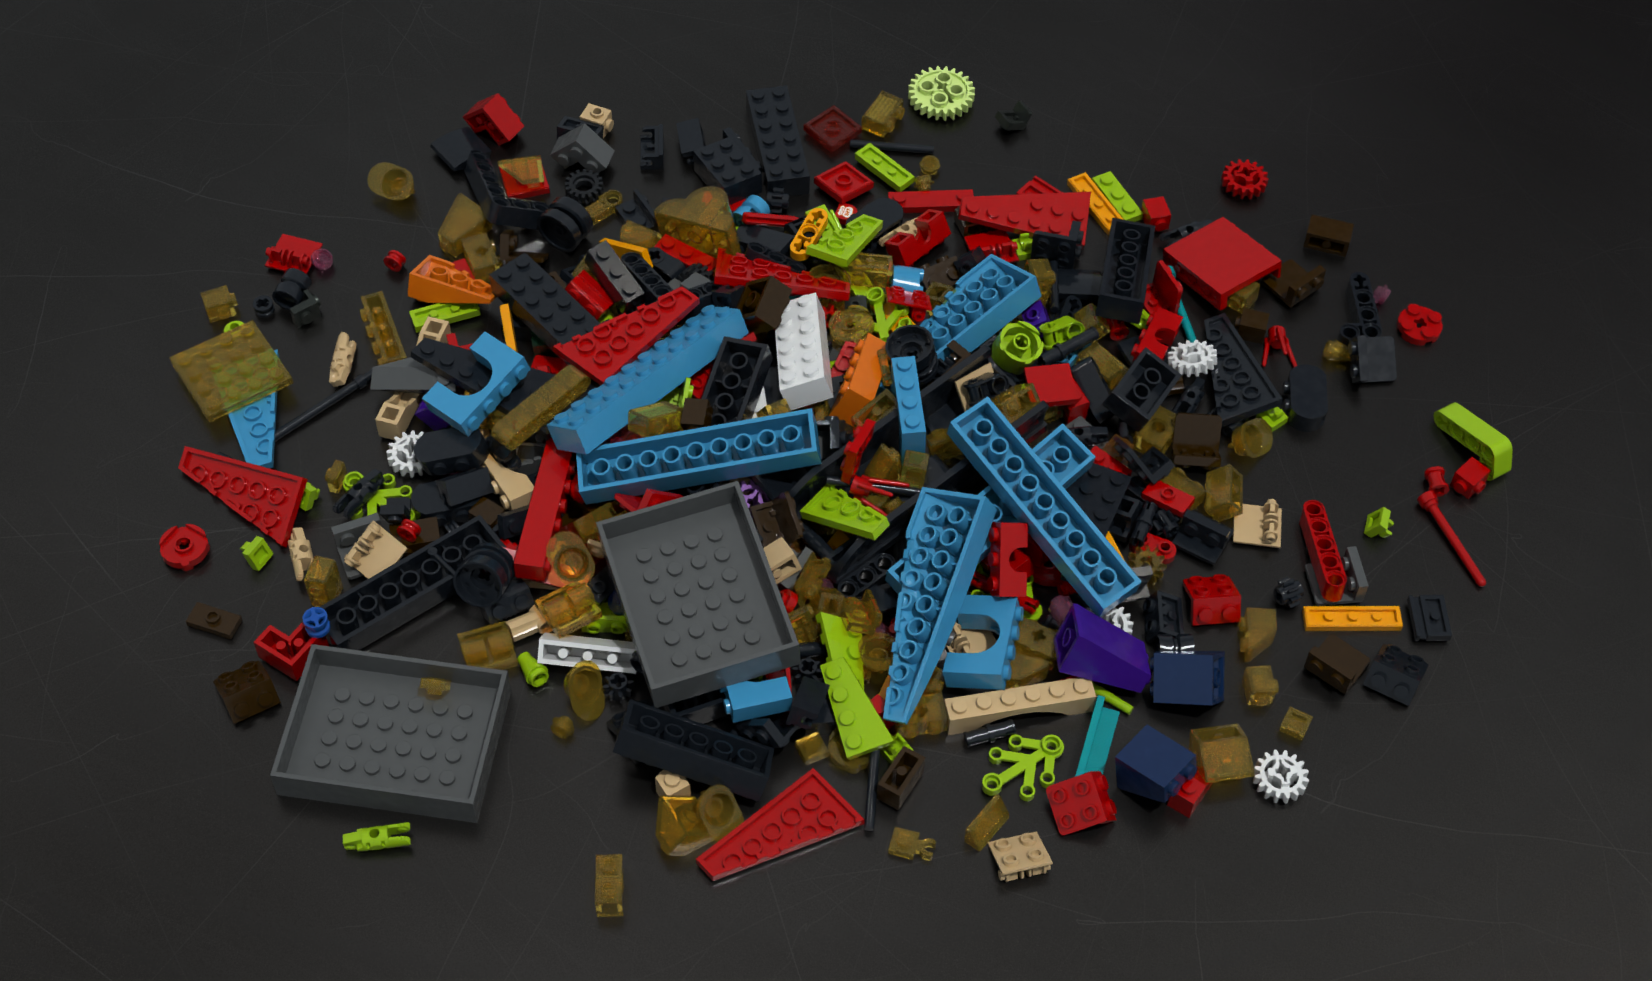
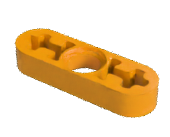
(808, 226)

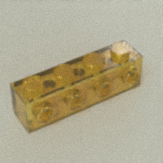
(381, 328)

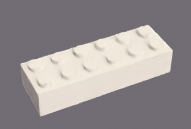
(803, 353)

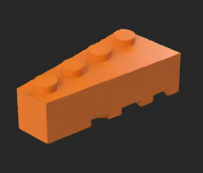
(860, 379)

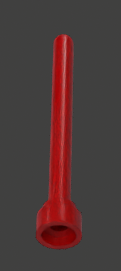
(1430, 503)

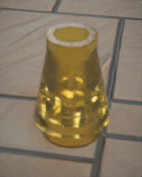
(1336, 351)

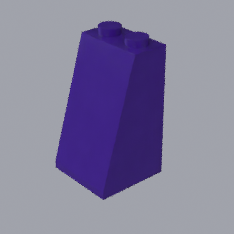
(1100, 651)

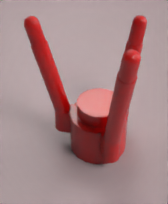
(1278, 340)
(862, 486)

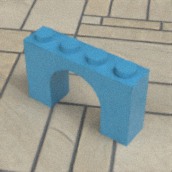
(909, 405)
(469, 411)
(991, 667)
(757, 699)

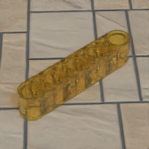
(540, 407)

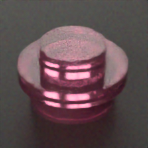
(322, 259)
(1381, 294)

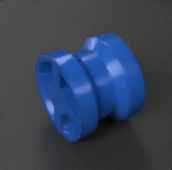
(316, 622)

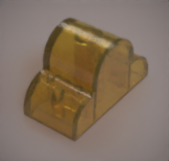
(700, 221)

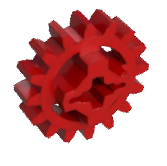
(1244, 179)

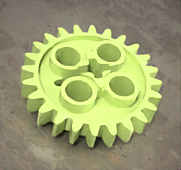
(941, 93)

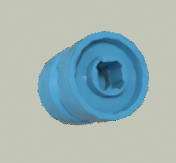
(752, 204)

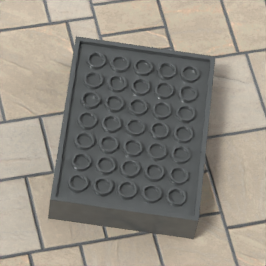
(698, 594)
(383, 743)

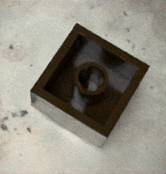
(763, 304)

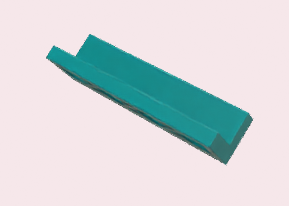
(1098, 738)

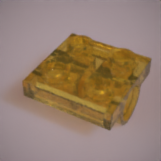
(569, 609)
(488, 647)

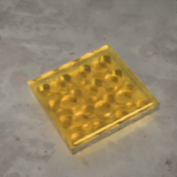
(231, 370)

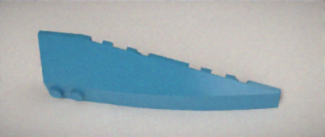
(980, 307)
(939, 564)

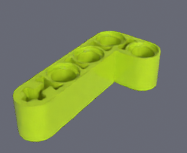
(1478, 436)

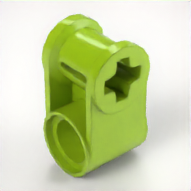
(1058, 331)

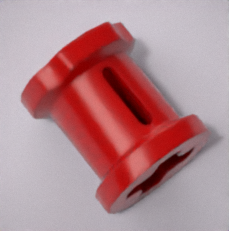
(1119, 328)
(1436, 480)

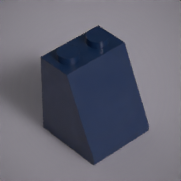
(1188, 677)
(1154, 765)

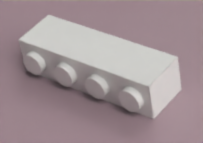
(570, 649)

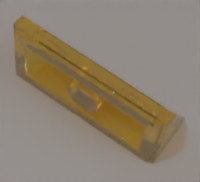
(987, 823)

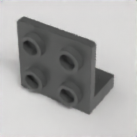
(345, 537)
(1356, 580)

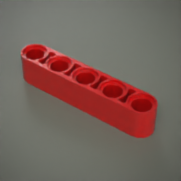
(1323, 551)

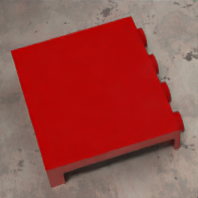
(1220, 261)

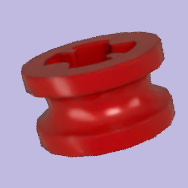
(394, 260)
(408, 530)

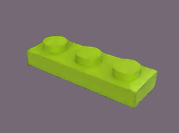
(884, 167)
(1118, 196)
(445, 311)

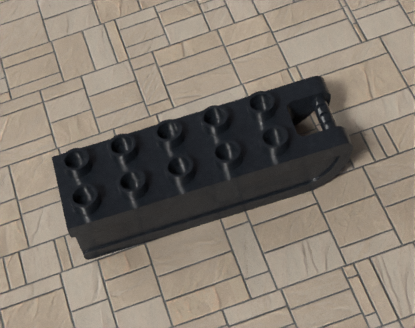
(940, 407)

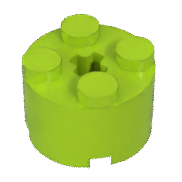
(1017, 347)

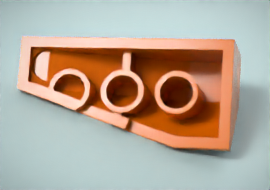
(439, 282)

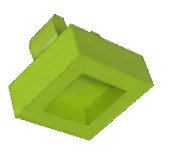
(1024, 245)
(1274, 417)
(309, 495)
(1378, 523)
(256, 552)
(891, 751)

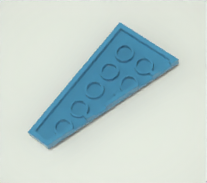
(255, 429)

